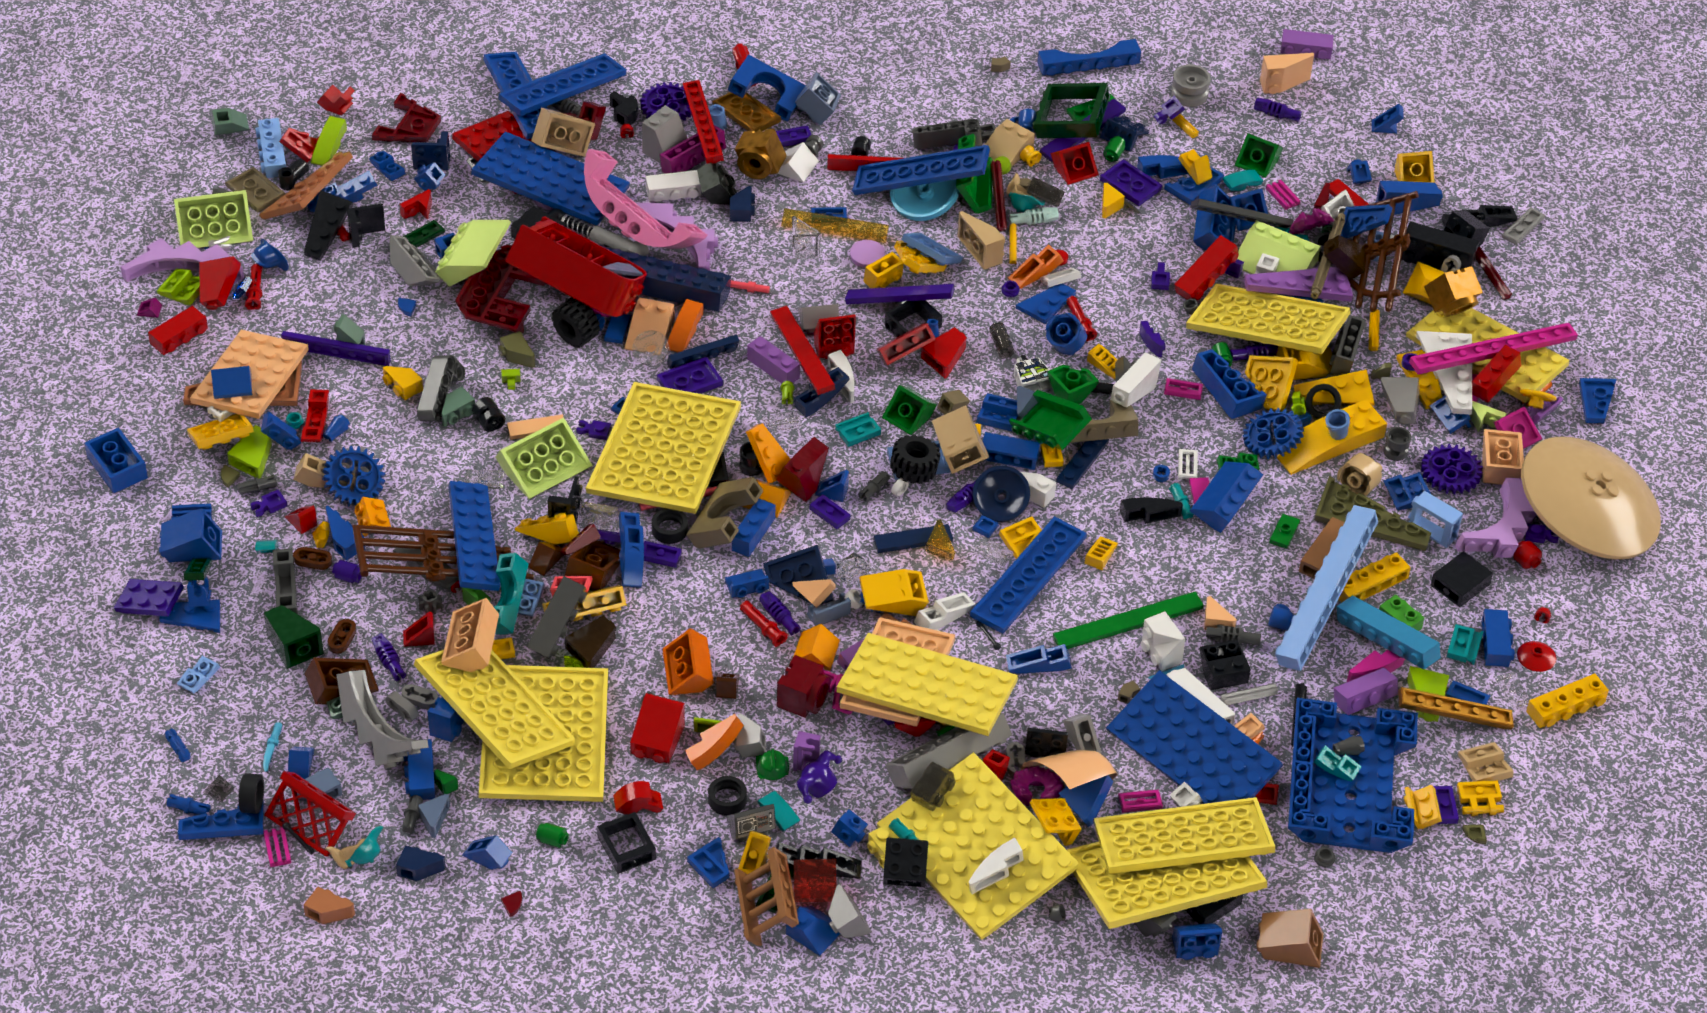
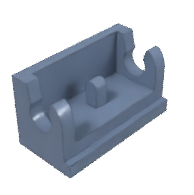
(830, 611)

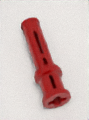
(256, 272)
(1076, 310)
(768, 628)

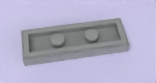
(1523, 226)

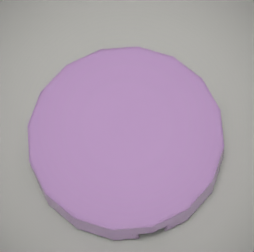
(866, 252)

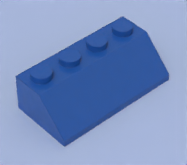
(1211, 225)
(1226, 494)

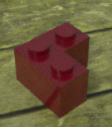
(593, 113)

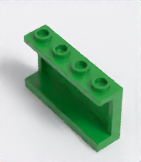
(976, 189)
(1052, 421)

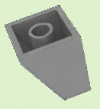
(662, 132)

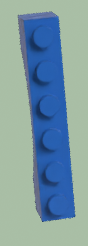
(1057, 62)

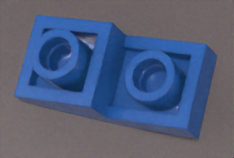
(385, 164)

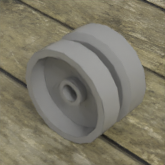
(1191, 85)

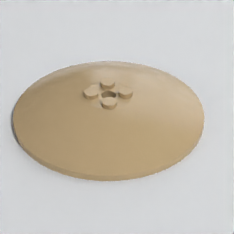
(1590, 498)

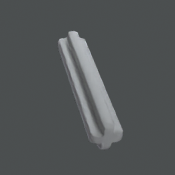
(1249, 694)

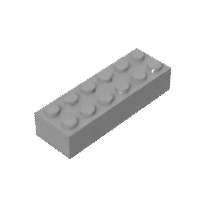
(945, 751)

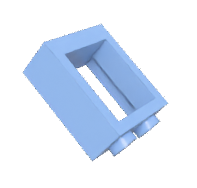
(1439, 510)

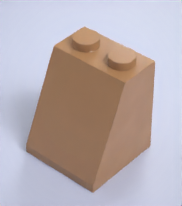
(1291, 937)

